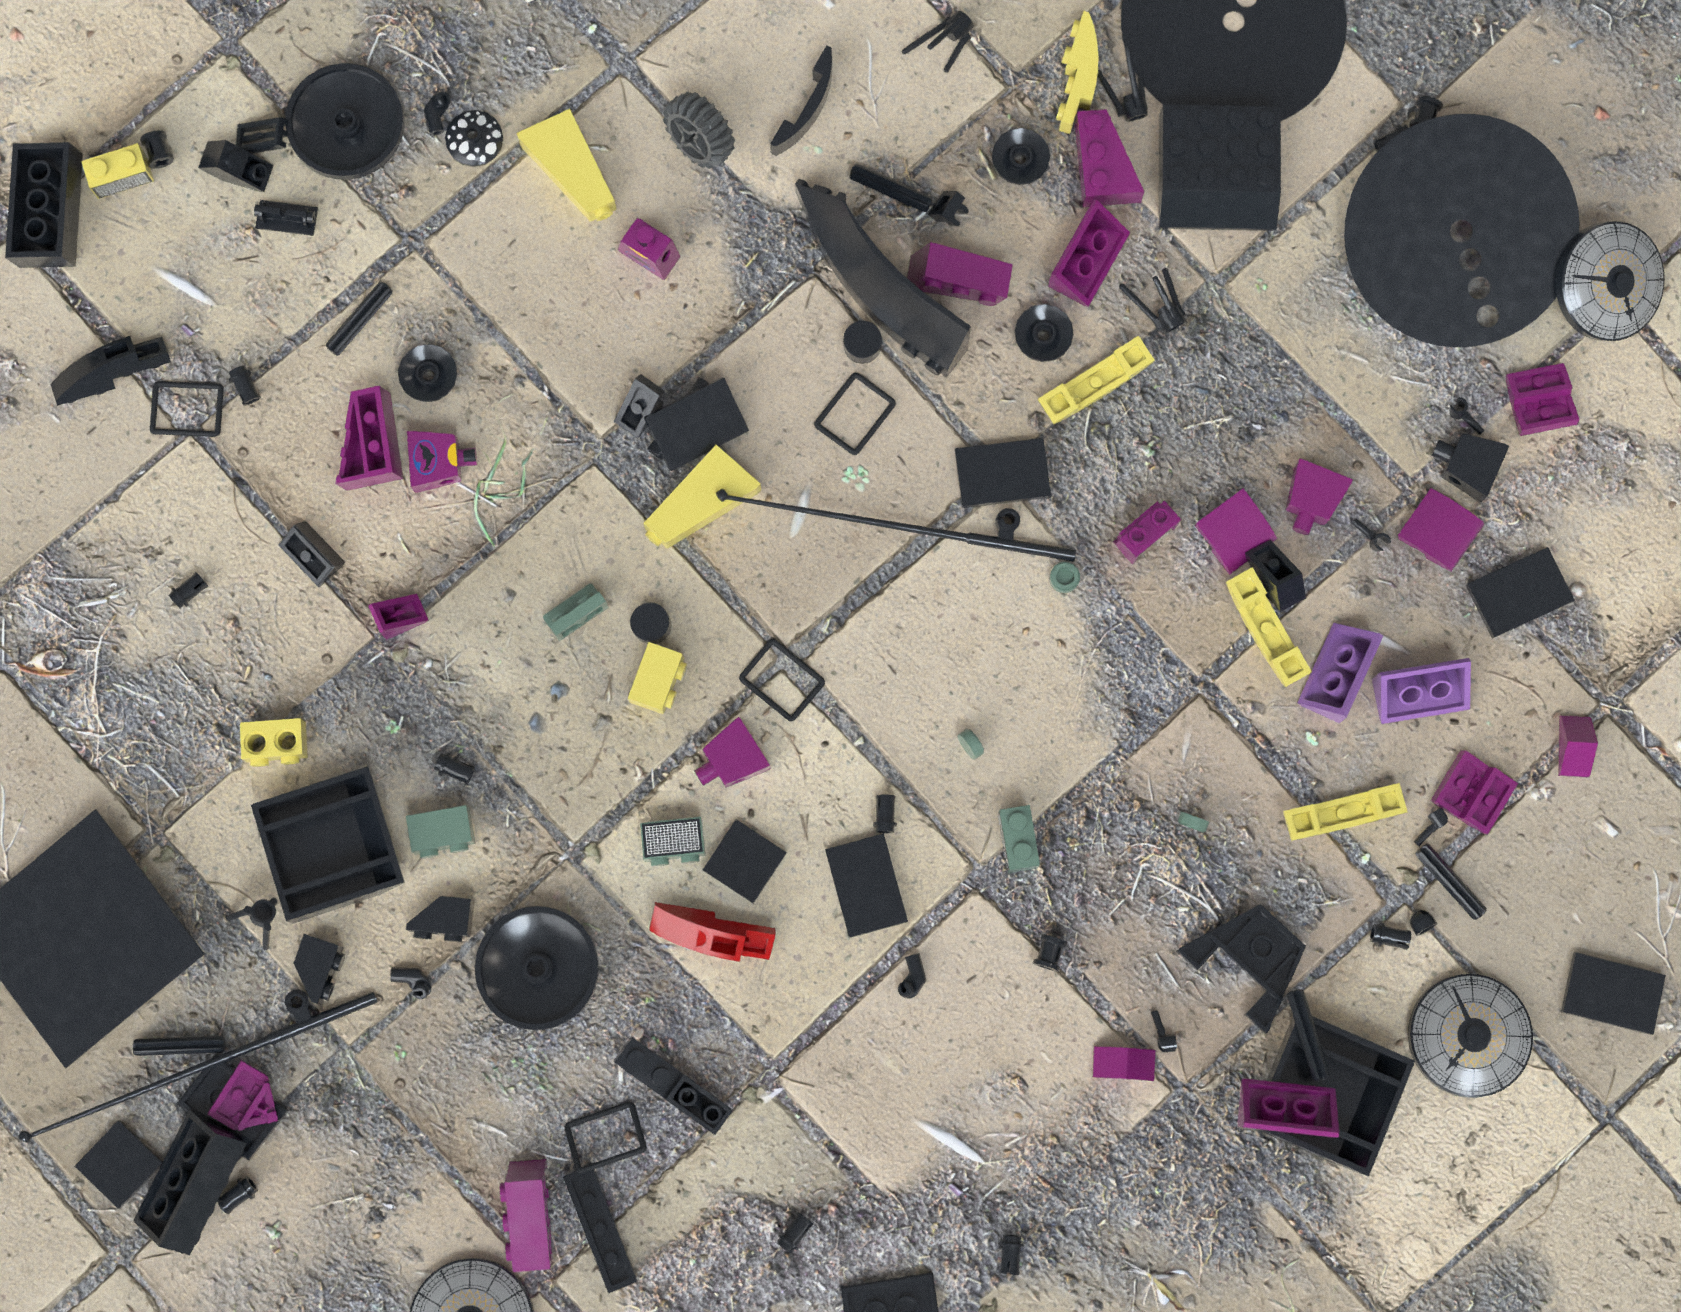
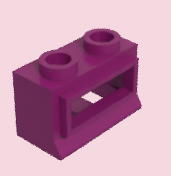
(1146, 530)

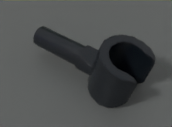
(1465, 415)
(1371, 535)
(1438, 819)
(1166, 1043)

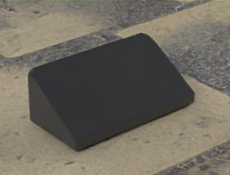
(311, 553)

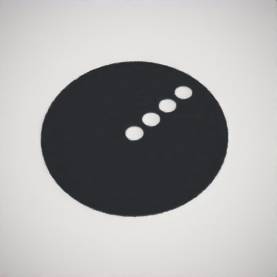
(1275, 60)
(1448, 173)

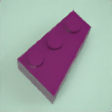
(1103, 162)
(959, 274)
(370, 442)
(527, 1216)

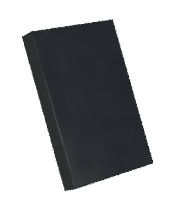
(696, 423)
(1002, 473)
(1520, 592)
(866, 885)
(1613, 993)
(205, 1091)
(897, 1294)

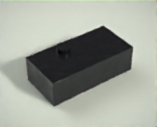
(44, 205)

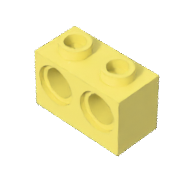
(274, 733)

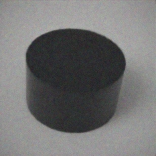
(862, 342)
(650, 623)

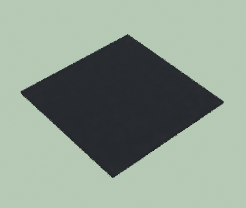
(87, 939)

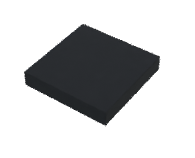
(744, 861)
(119, 1164)

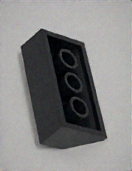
(189, 1183)

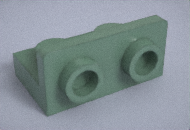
(575, 611)

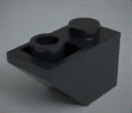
(235, 165)
(444, 917)
(316, 966)

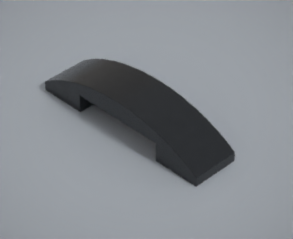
(791, 133)

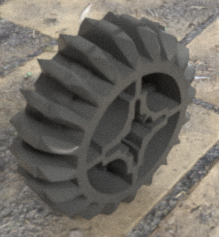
(699, 130)

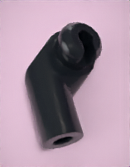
(434, 111)
(414, 978)
(915, 979)

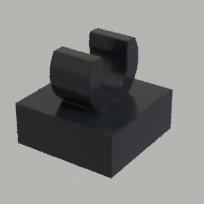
(947, 206)

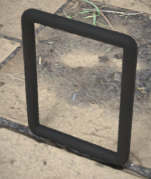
(853, 376)
(156, 385)
(770, 702)
(641, 1149)

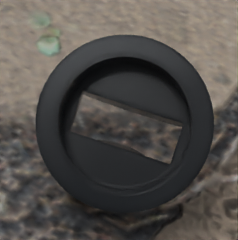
(1422, 922)

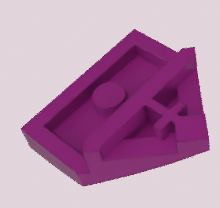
(245, 1099)

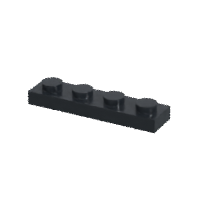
(600, 1230)

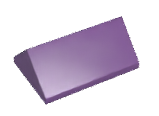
(1339, 671)
(1423, 690)

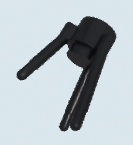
(954, 28)
(1134, 105)
(1171, 314)
(261, 915)

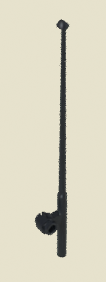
(1003, 541)
(303, 1023)

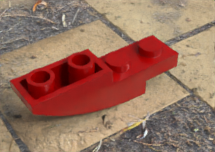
(711, 936)

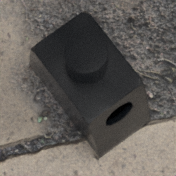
(1471, 463)

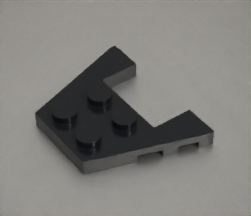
(1261, 950)

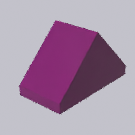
(398, 615)
(1576, 746)
(1124, 1063)

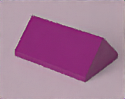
(1089, 255)
(1288, 1108)

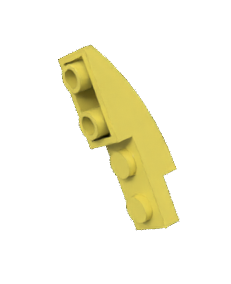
(1082, 71)

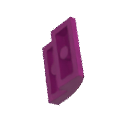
(1542, 399)
(1235, 529)
(1441, 529)
(1474, 792)

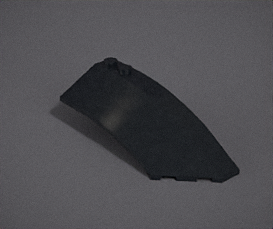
(878, 287)

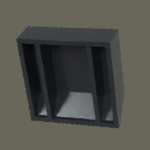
(1219, 167)
(327, 845)
(1366, 1086)

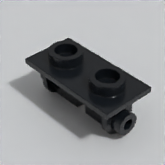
(286, 217)

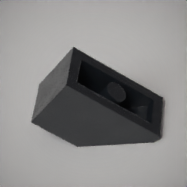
(1277, 574)

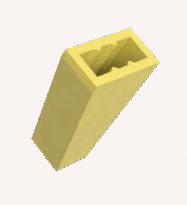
(567, 160)
(695, 499)

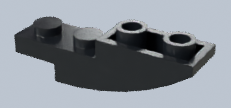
(96, 370)
(673, 1085)

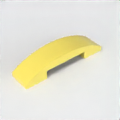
(1096, 381)
(1266, 628)
(1345, 812)

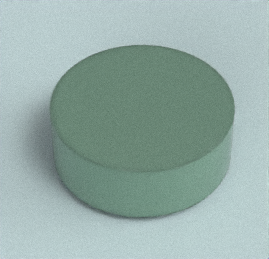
(1064, 577)
(970, 744)
(1193, 822)

